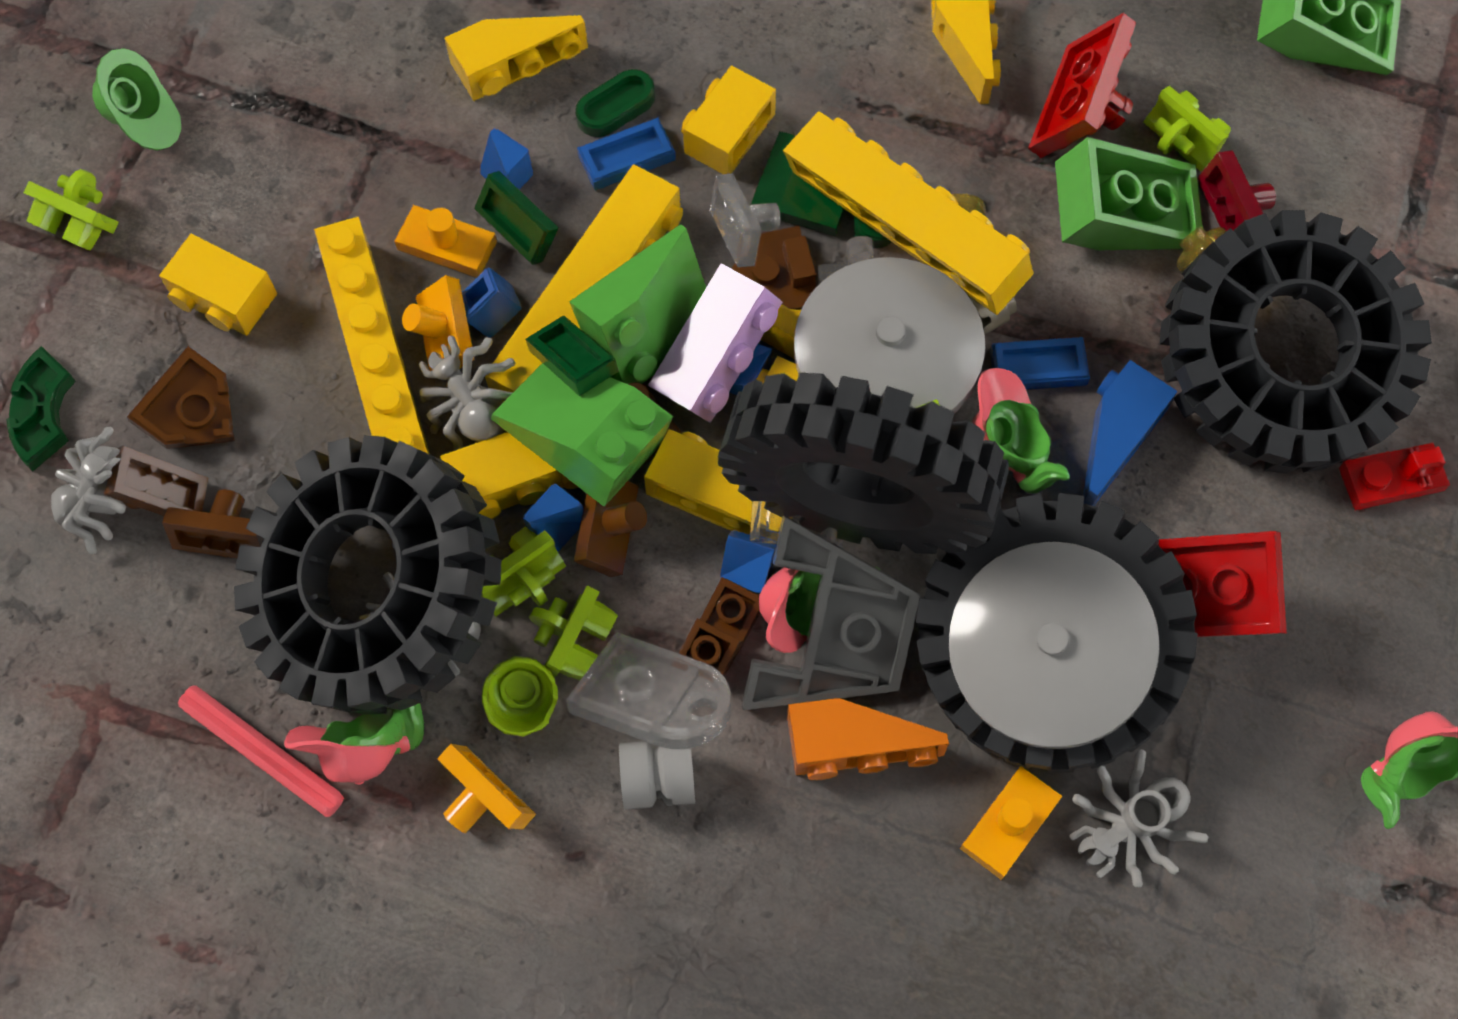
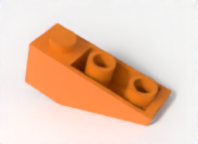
(846, 735)

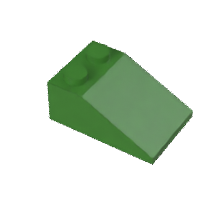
(1333, 31)
(1125, 198)
(643, 305)
(589, 437)

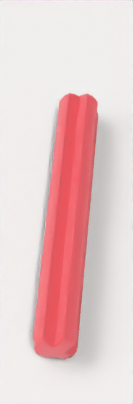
(261, 751)

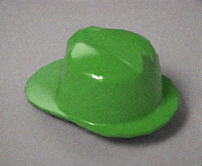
(134, 99)

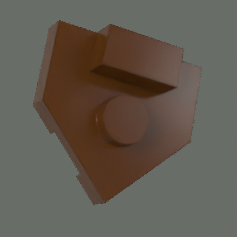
(783, 266)
(187, 405)

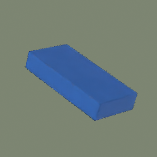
(612, 157)
(1044, 362)

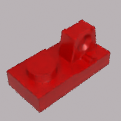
(1394, 475)

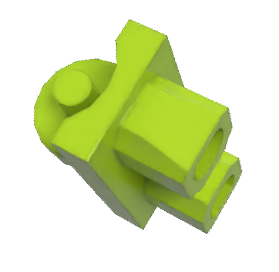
(1186, 128)
(50, 208)
(525, 570)
(586, 616)

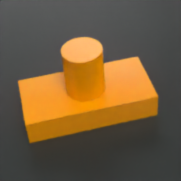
(445, 240)
(438, 315)
(482, 792)
(1010, 822)

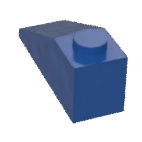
(1123, 420)

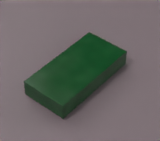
(516, 217)
(572, 355)

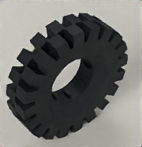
(1237, 391)
(864, 463)
(1100, 530)
(433, 594)

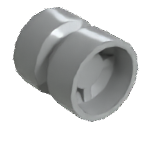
(655, 775)

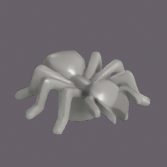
(469, 400)
(86, 489)
(1140, 817)

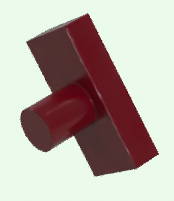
(1230, 191)

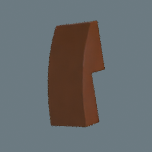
(723, 626)

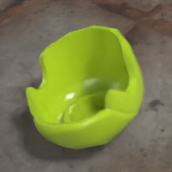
(519, 696)

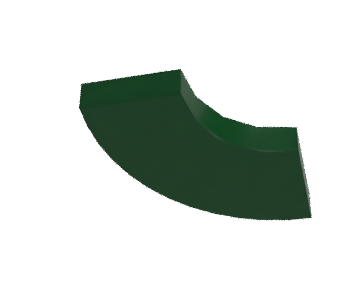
(35, 408)

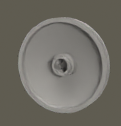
(895, 329)
(1054, 645)

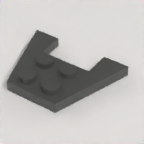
(854, 633)

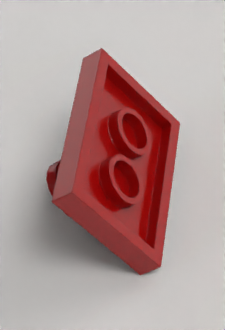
(1085, 87)
(1233, 582)

